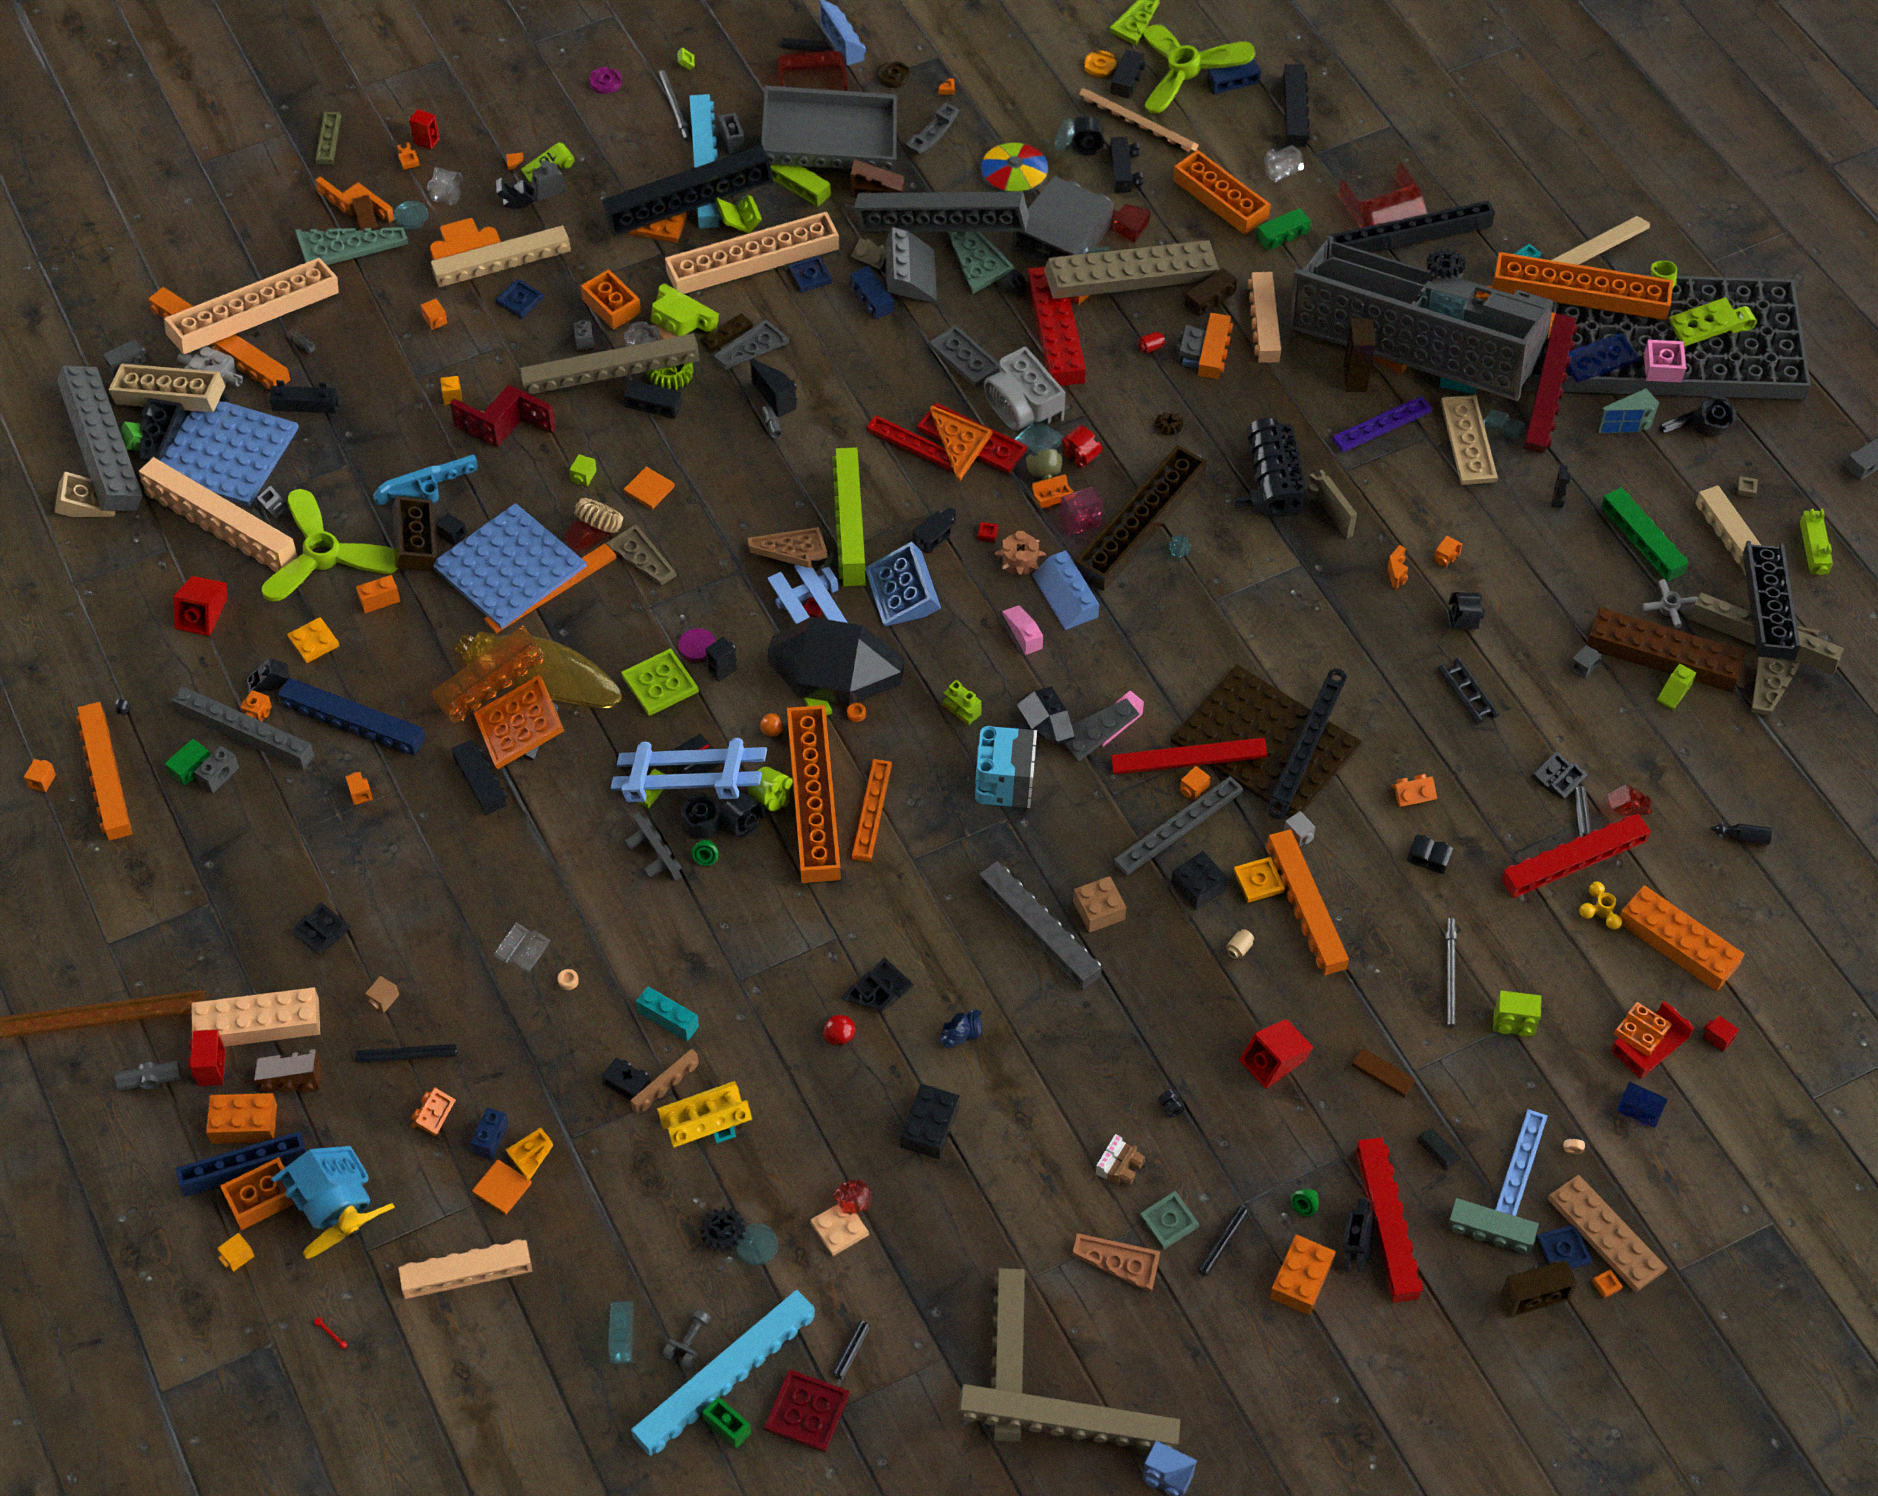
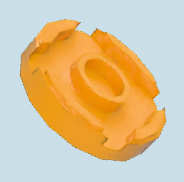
(1100, 64)

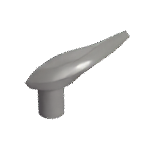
(827, 562)

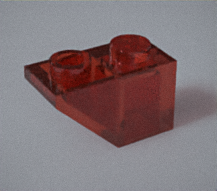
(584, 536)
(1629, 801)

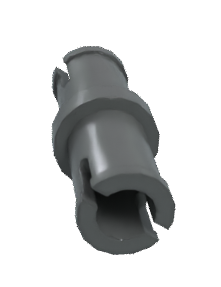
(772, 421)

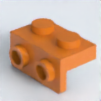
(1051, 490)
(1415, 791)

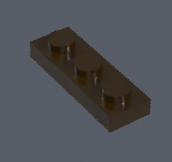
(726, 332)

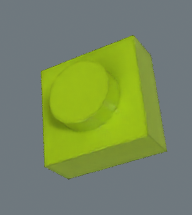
(686, 59)

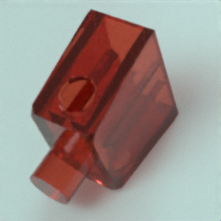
(1131, 221)

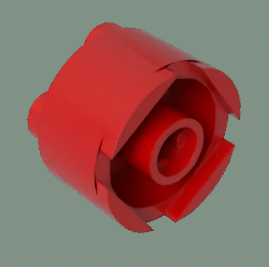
(1081, 446)

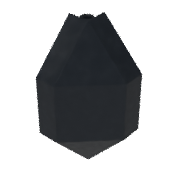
(834, 661)

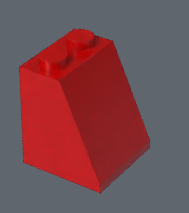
(199, 605)
(1275, 1052)

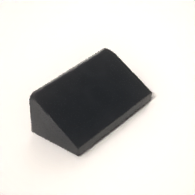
(1438, 1148)

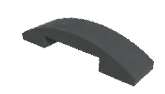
(935, 130)

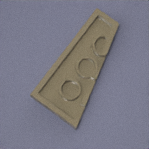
(642, 554)

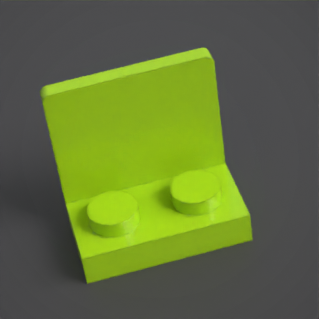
(743, 216)

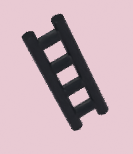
(1467, 700)

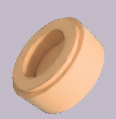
(568, 979)
(1574, 1146)

